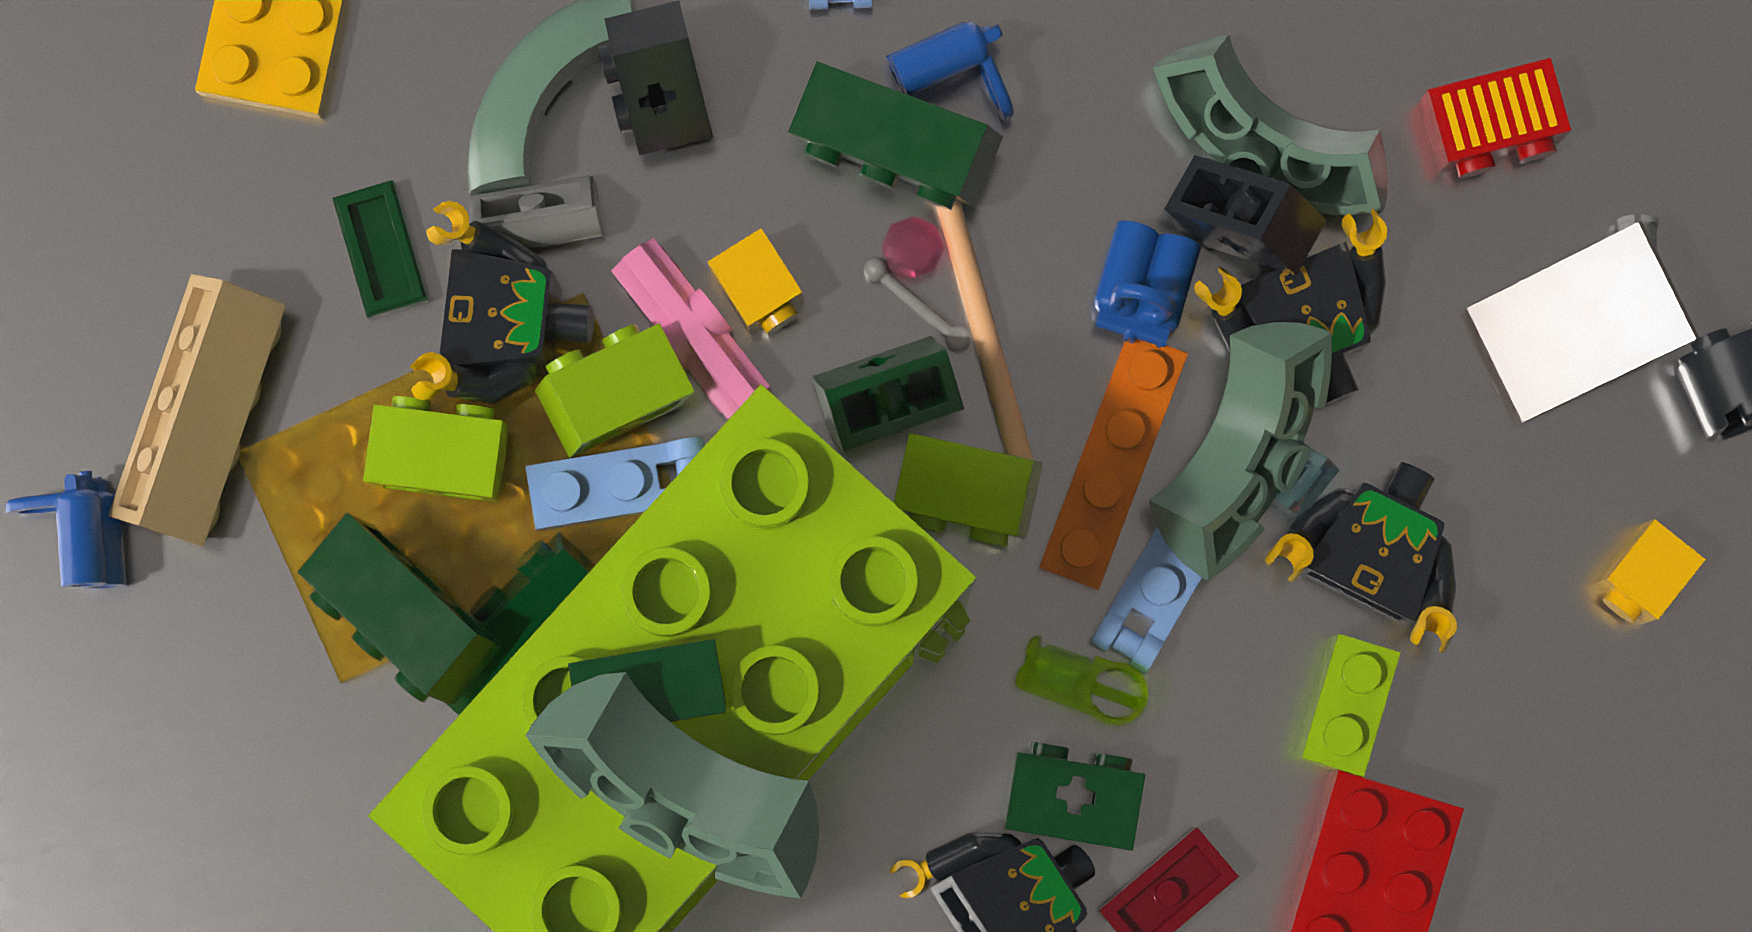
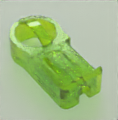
(1071, 681)

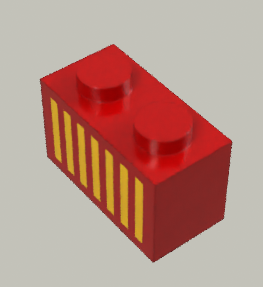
(1495, 118)

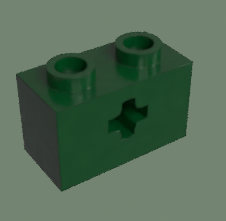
(888, 392)
(1106, 822)

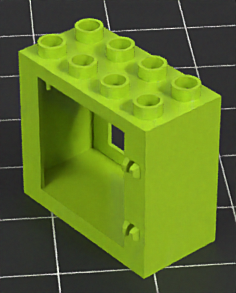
(814, 616)

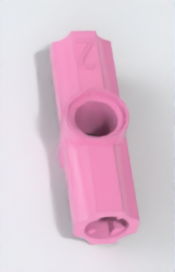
(691, 325)

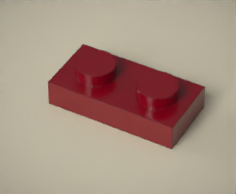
(1171, 888)

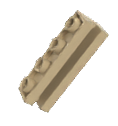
(198, 409)

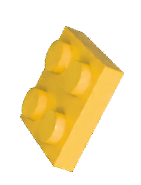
(271, 53)

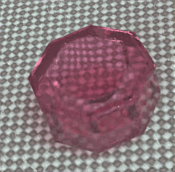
(913, 249)

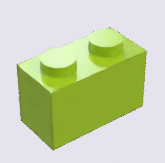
(613, 388)
(436, 451)
(967, 487)
(1346, 705)

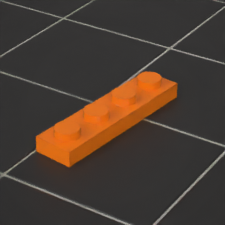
(1112, 463)

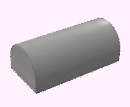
(542, 212)

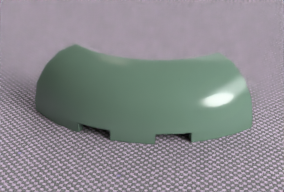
(526, 85)
(1246, 130)
(1252, 447)
(677, 790)

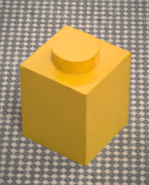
(757, 283)
(1648, 573)

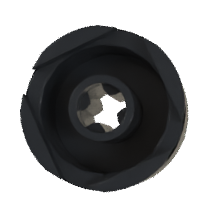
(1720, 382)

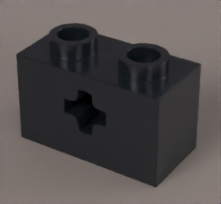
(657, 78)
(1245, 214)

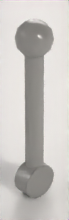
(956, 337)

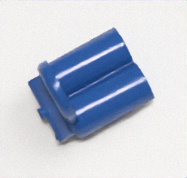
(949, 55)
(1145, 283)
(87, 537)

